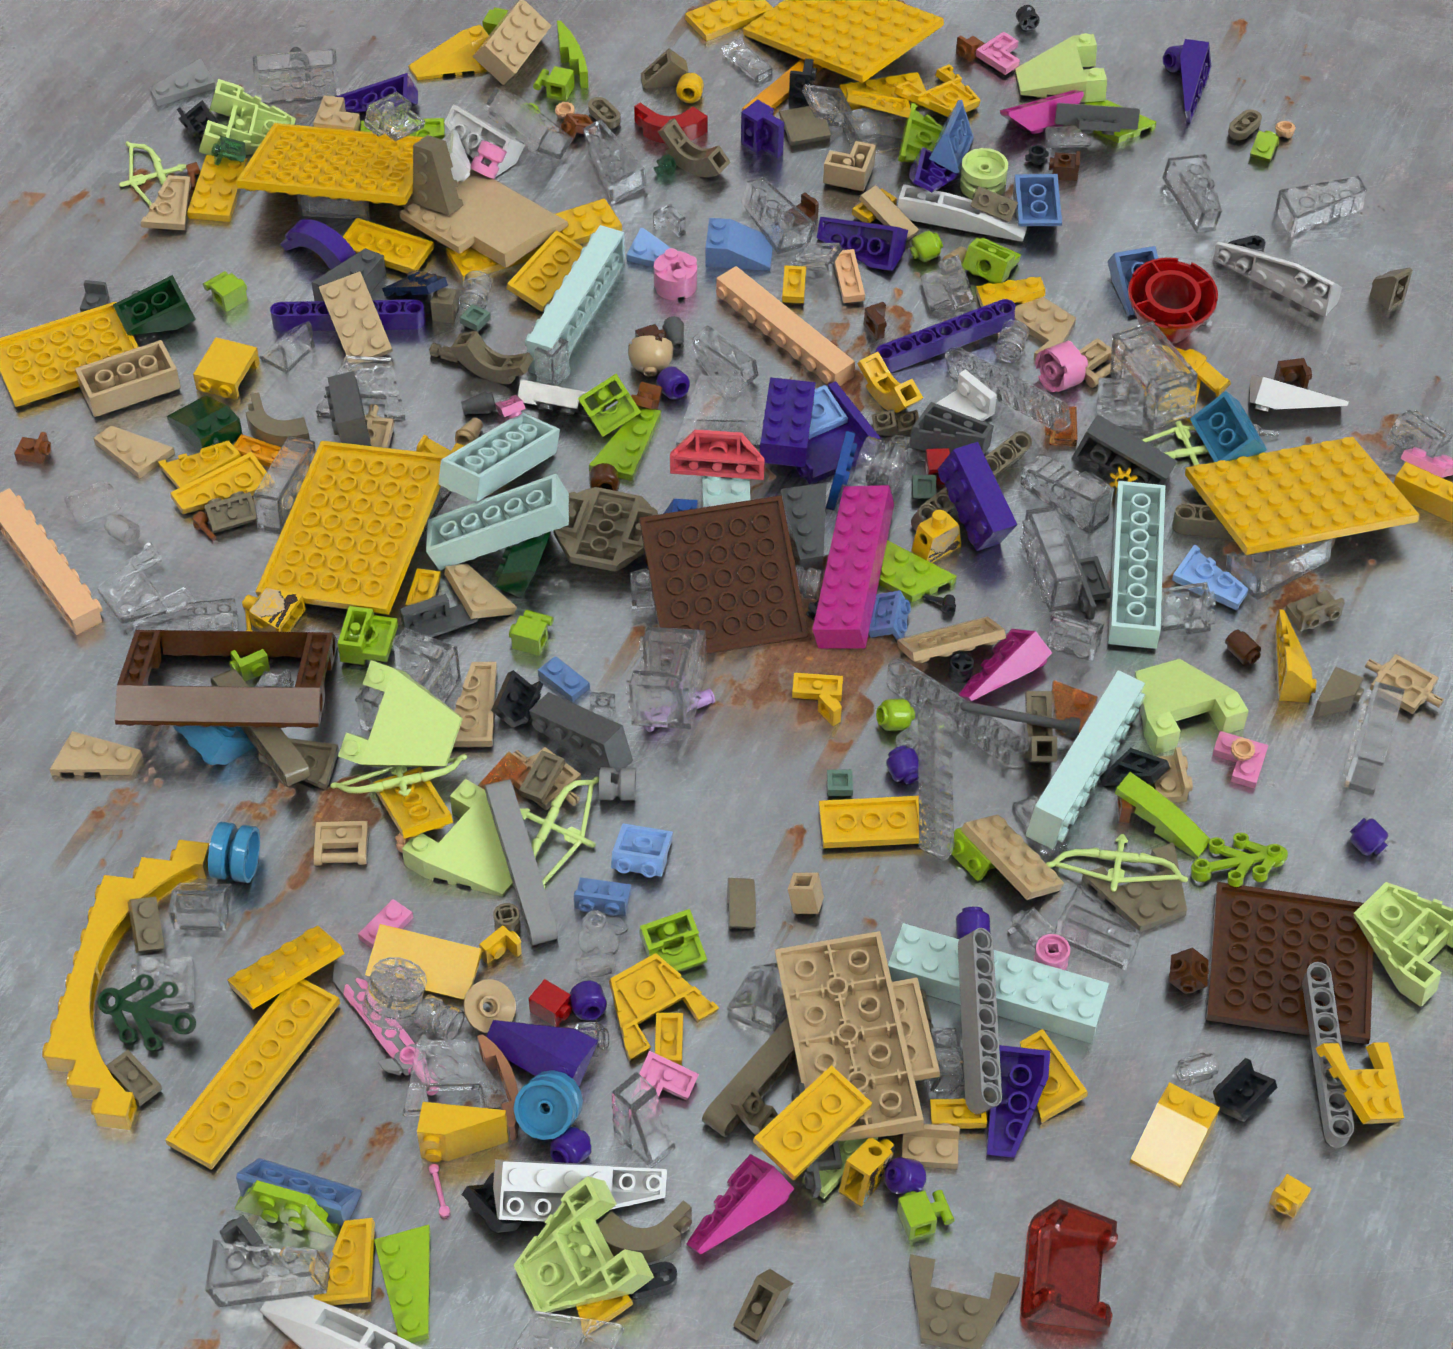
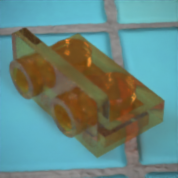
(1066, 437)
(507, 768)

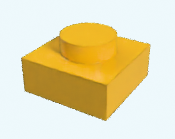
(829, 708)

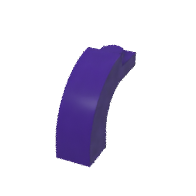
(320, 239)

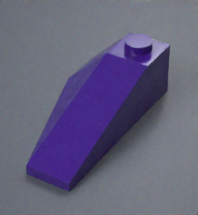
(1195, 71)
(359, 99)
(929, 173)
(873, 243)
(544, 1047)
(1022, 1082)

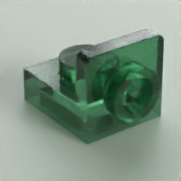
(228, 149)

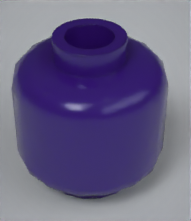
(1171, 60)
(674, 383)
(903, 765)
(1369, 837)
(970, 920)
(588, 1000)
(571, 1146)
(905, 1175)

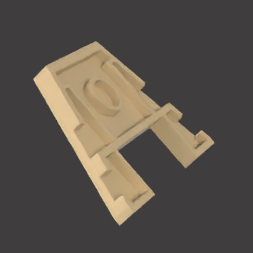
(1045, 322)

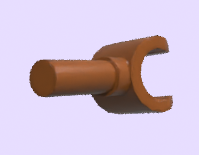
(192, 171)
(200, 521)

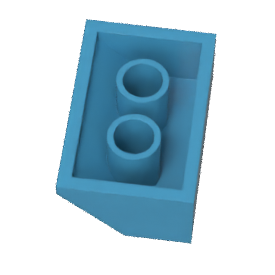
(1227, 429)
(217, 743)

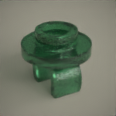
(666, 165)

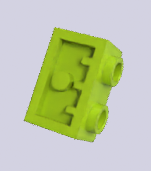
(970, 856)

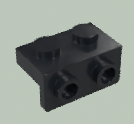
(797, 82)
(196, 119)
(516, 699)
(1243, 1091)
(482, 1201)

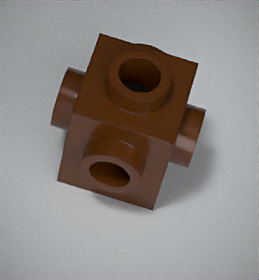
(1189, 970)

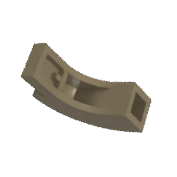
(689, 156)
(487, 363)
(270, 429)
(1040, 739)
(652, 1242)

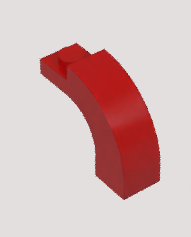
(692, 122)

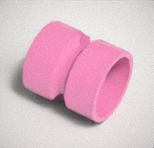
(491, 152)
(1052, 951)

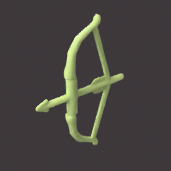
(141, 179)
(1182, 432)
(401, 780)
(571, 834)
(1115, 874)

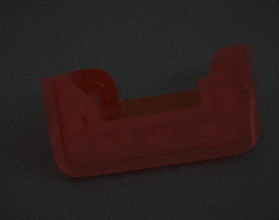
(1066, 1267)

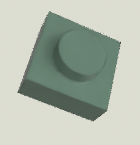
(475, 318)
(923, 486)
(840, 782)

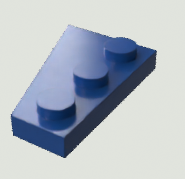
(841, 475)

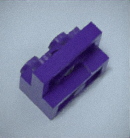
(761, 129)

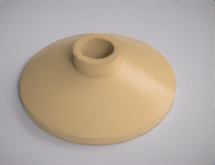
(497, 996)

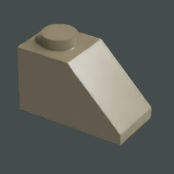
(664, 71)
(1391, 287)
(445, 305)
(1339, 693)
(763, 1303)

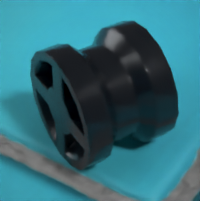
(1027, 17)
(961, 667)

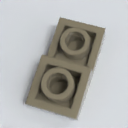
(889, 424)
(741, 903)
(752, 1109)

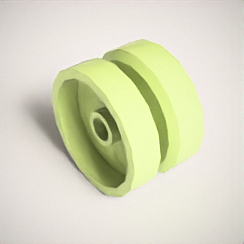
(984, 169)

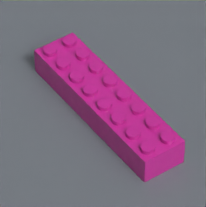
(853, 567)

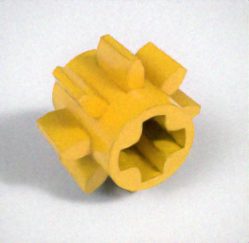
(1120, 474)

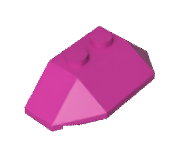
(1040, 113)

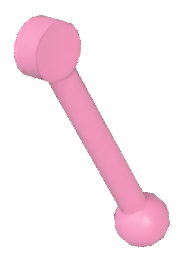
(444, 1211)

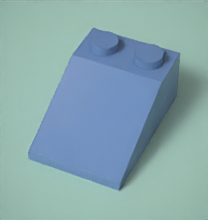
(1037, 200)
(736, 245)
(1122, 267)

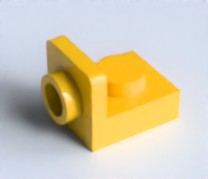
(498, 942)
(1289, 1196)

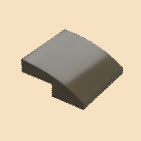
(804, 126)

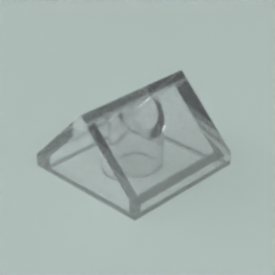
(290, 348)

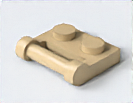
(1096, 354)
(341, 835)

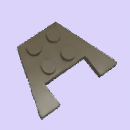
(1145, 902)
(956, 1318)

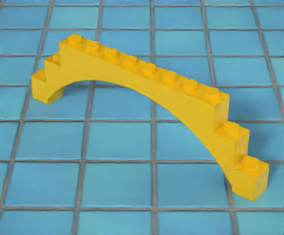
(72, 1038)

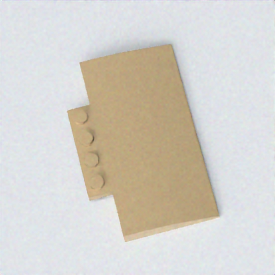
(490, 221)
(863, 1025)

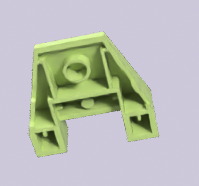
(1062, 71)
(247, 115)
(1182, 691)
(409, 725)
(468, 852)
(1406, 936)
(572, 1261)

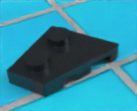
(1143, 765)

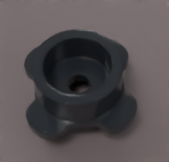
(1037, 154)

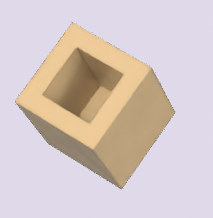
(805, 893)

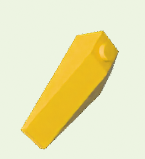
(452, 56)
(1293, 667)

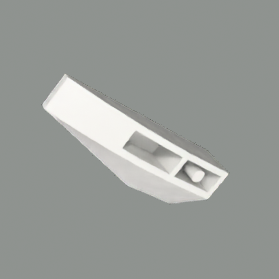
(954, 212)
(1281, 276)
(535, 1187)
(323, 1326)

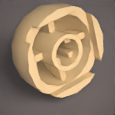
(650, 355)

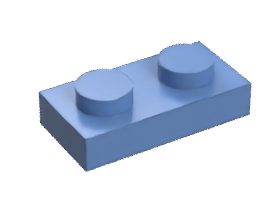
(563, 679)

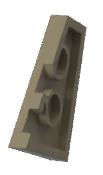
(319, 758)

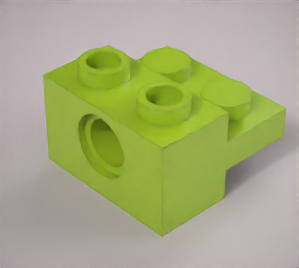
(999, 257)
(605, 395)
(366, 636)
(674, 940)

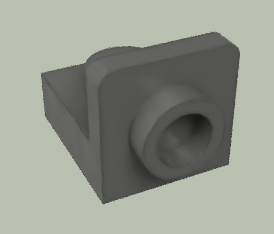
(95, 295)
(240, 1230)

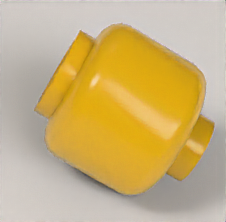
(690, 88)

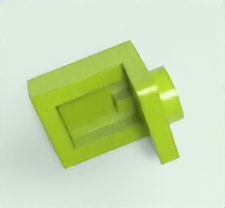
(1264, 145)
(251, 665)

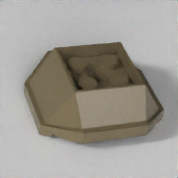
(604, 528)

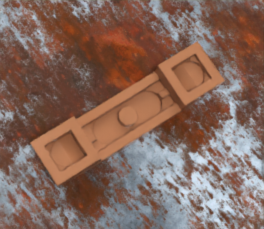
(494, 1060)

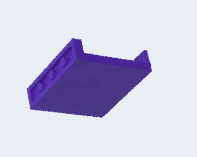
(825, 448)

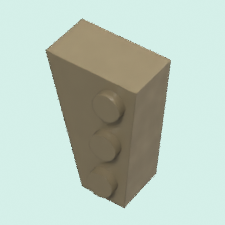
(433, 177)

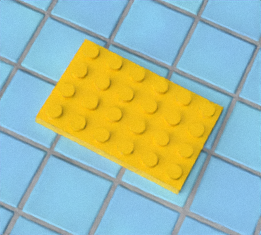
(45, 357)

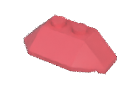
(717, 456)

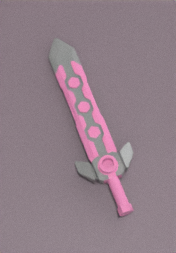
(395, 1042)

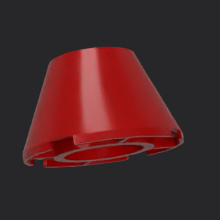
(1172, 296)

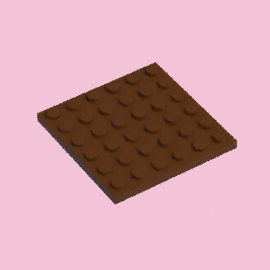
(725, 573)
(1264, 949)

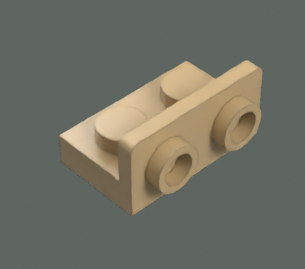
(1174, 782)
(933, 1146)

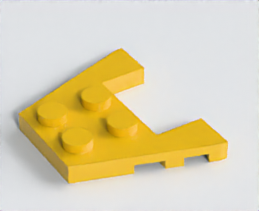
(942, 97)
(647, 991)
(1369, 1091)

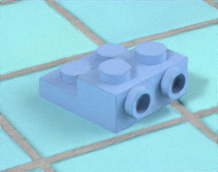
(641, 850)

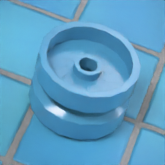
(234, 852)
(548, 1105)

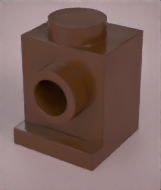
(1065, 165)

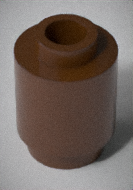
(1243, 647)

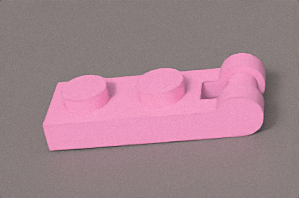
(510, 407)

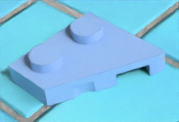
(645, 248)

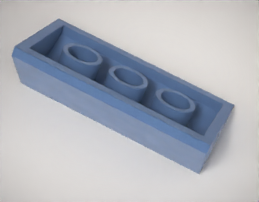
(953, 140)
(333, 1197)

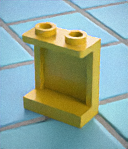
(225, 367)

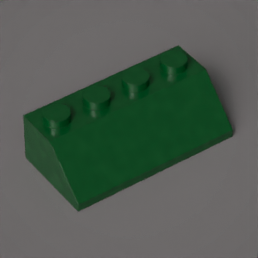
(520, 564)

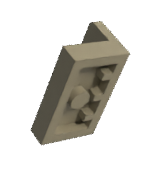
(993, 204)
(230, 511)
(1315, 610)

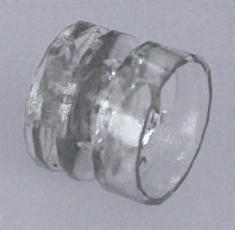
(886, 465)
(394, 993)

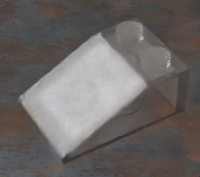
(875, 128)

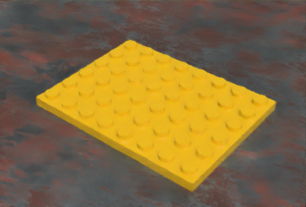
(845, 35)
(332, 164)
(1300, 495)
(354, 526)

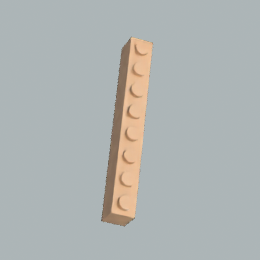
(784, 327)
(47, 565)

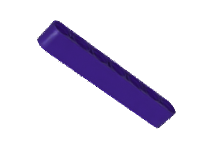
(392, 313)
(946, 335)

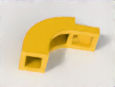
(885, 388)

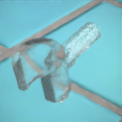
(1265, 432)

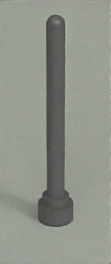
(1068, 726)

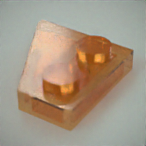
(1072, 703)

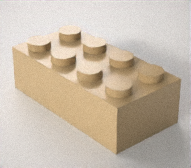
(512, 41)
(128, 378)

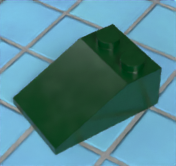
(155, 309)
(206, 423)

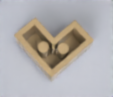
(334, 115)
(850, 169)

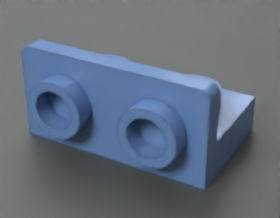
(890, 615)
(602, 896)

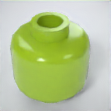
(926, 246)
(895, 714)

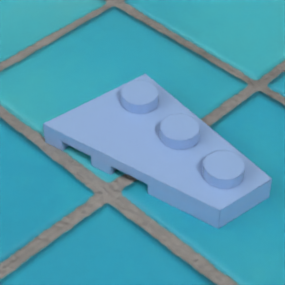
(1199, 569)

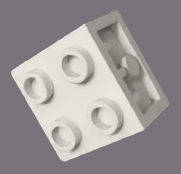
(971, 398)

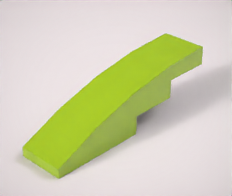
(572, 53)
(1167, 817)

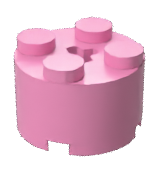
(675, 275)
(1061, 366)

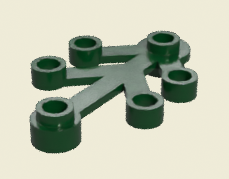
(142, 1010)

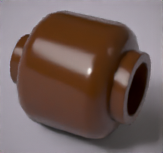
(604, 477)

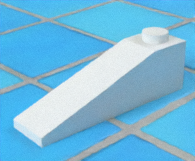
(474, 130)
(458, 156)
(1279, 395)

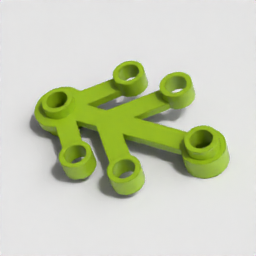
(1271, 856)

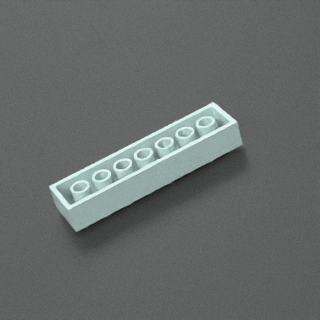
(580, 292)
(1137, 565)
(1086, 760)
(1024, 988)

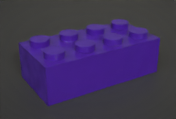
(787, 422)
(977, 496)

